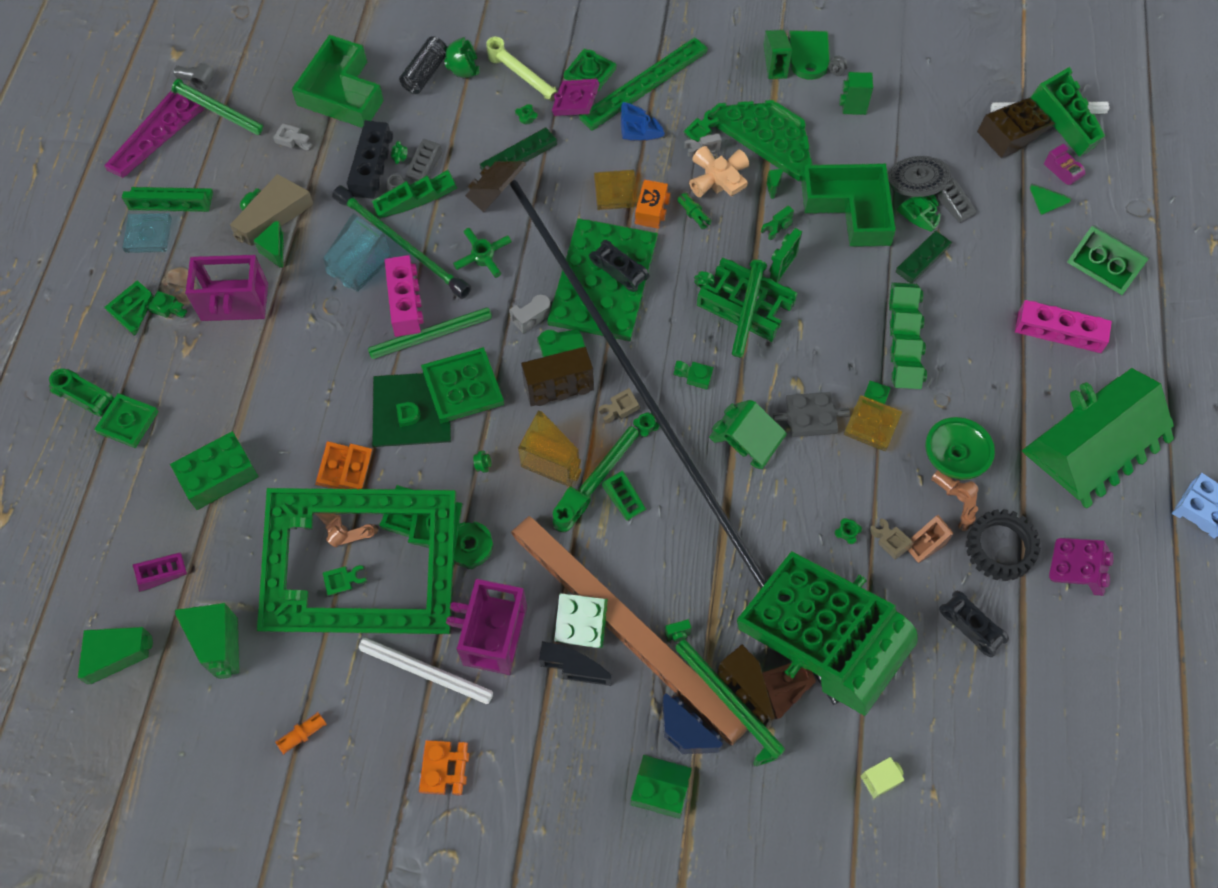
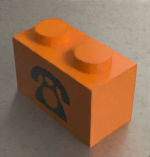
(651, 204)

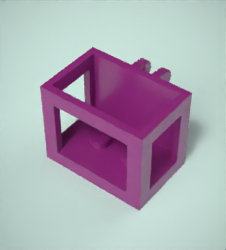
(227, 298)
(490, 627)

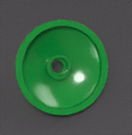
(966, 440)

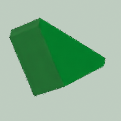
(271, 244)

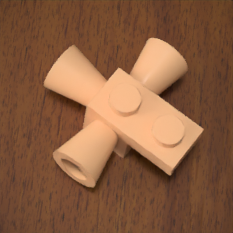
(719, 173)

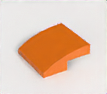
(343, 466)

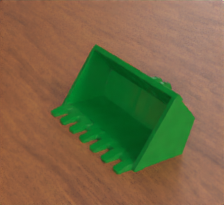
(1104, 434)

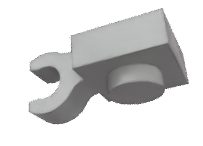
(290, 135)
(713, 142)

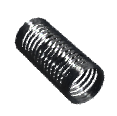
(413, 75)

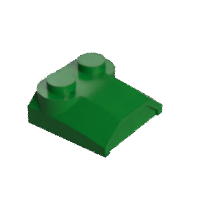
(555, 342)

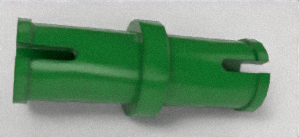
(694, 210)

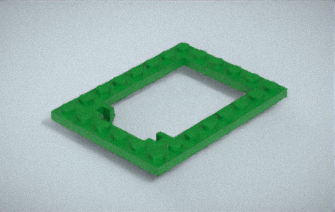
(294, 508)

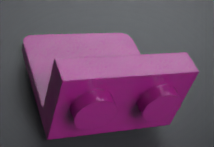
(1082, 563)

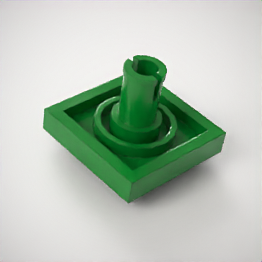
(590, 66)

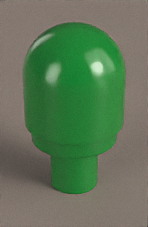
(246, 200)

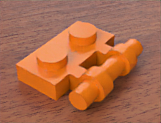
(436, 765)

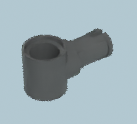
(198, 76)

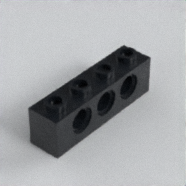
(369, 159)

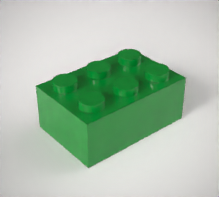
(214, 470)

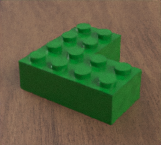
(333, 86)
(857, 191)

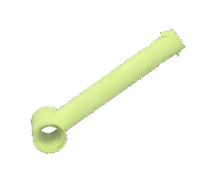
(497, 54)

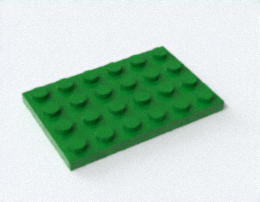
(611, 298)

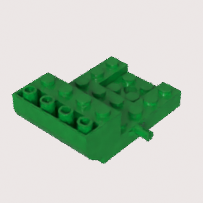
(831, 630)

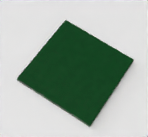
(398, 389)

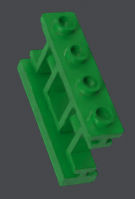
(731, 309)

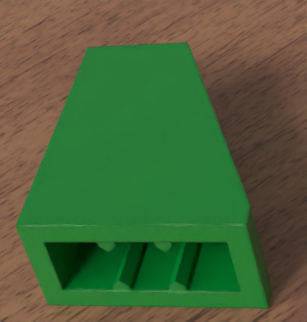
(777, 54)
(111, 651)

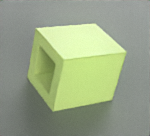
(883, 777)

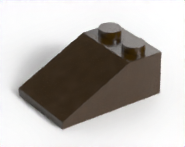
(493, 182)

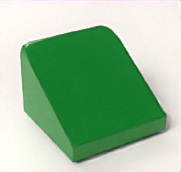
(773, 181)
(763, 758)

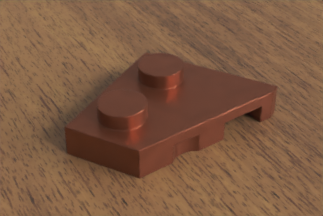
(784, 690)

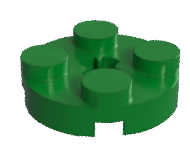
(482, 547)

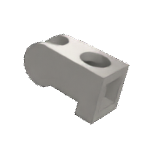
(531, 314)

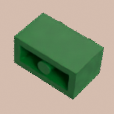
(856, 93)

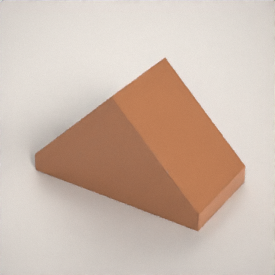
(930, 539)

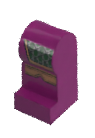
(1064, 165)

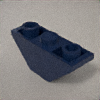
(686, 729)

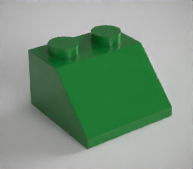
(661, 786)

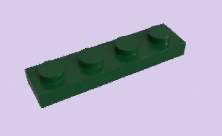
(524, 149)

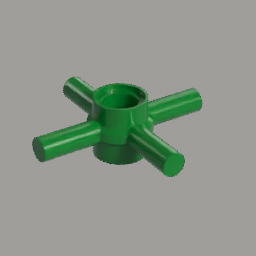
(480, 258)

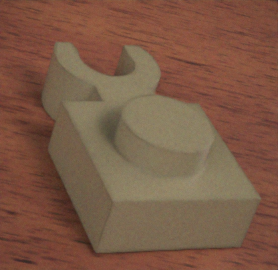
(622, 404)
(893, 540)

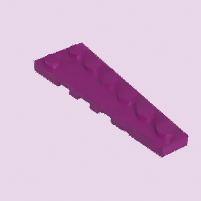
(154, 131)

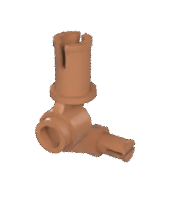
(965, 492)
(339, 534)

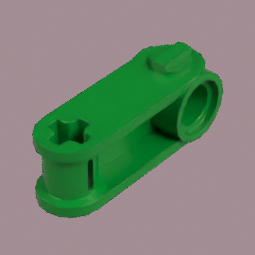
(79, 391)

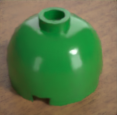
(460, 58)

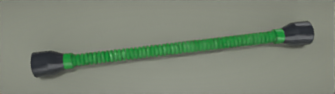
(457, 286)

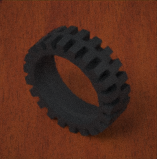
(1017, 525)

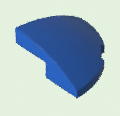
(638, 125)

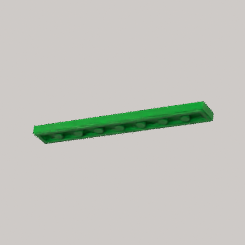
(643, 83)

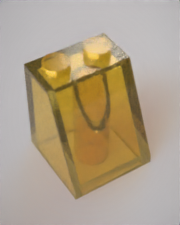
(549, 452)

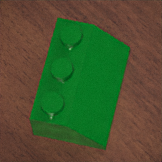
(1108, 259)

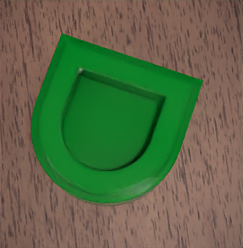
(407, 413)

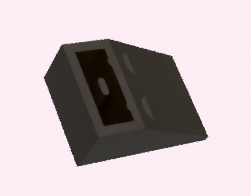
(1014, 126)
(745, 678)

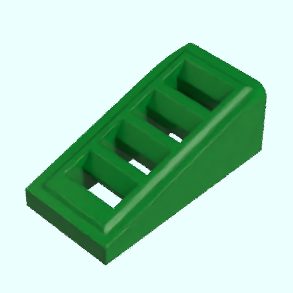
(612, 493)

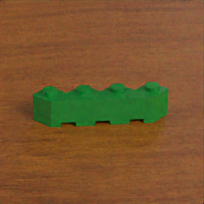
(905, 331)

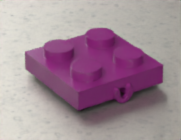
(575, 97)

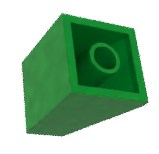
(213, 636)

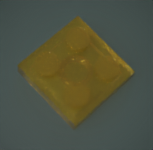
(615, 189)
(873, 423)

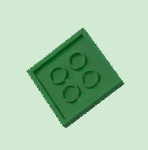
(462, 385)

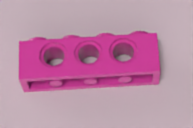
(402, 295)
(1063, 326)

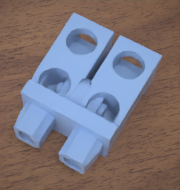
(1200, 504)

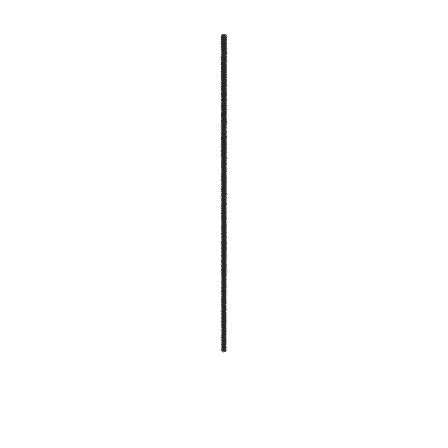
(669, 433)

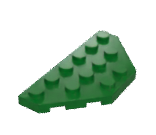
(767, 131)

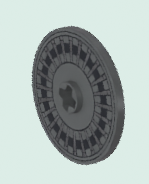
(919, 176)

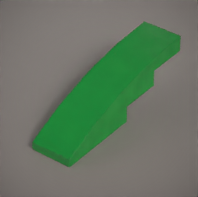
(415, 195)

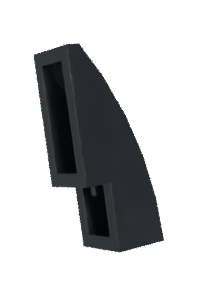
(573, 664)

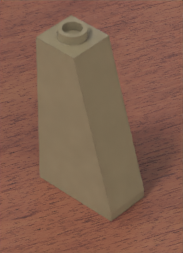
(278, 201)

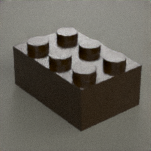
(558, 376)

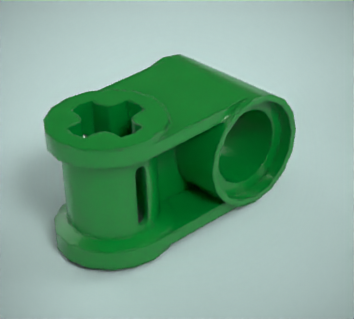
(570, 506)

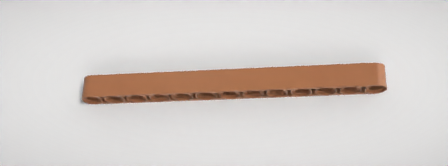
(631, 631)

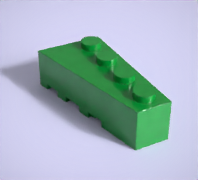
(1069, 111)

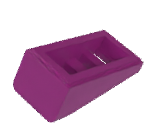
(153, 581)

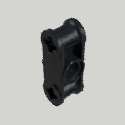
(629, 274)
(986, 630)

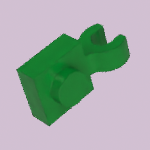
(780, 221)
(165, 304)
(698, 374)

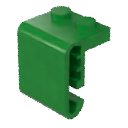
(749, 432)

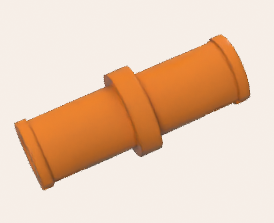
(300, 733)

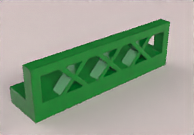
(168, 199)

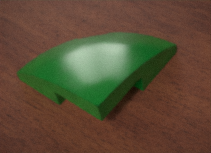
(921, 211)

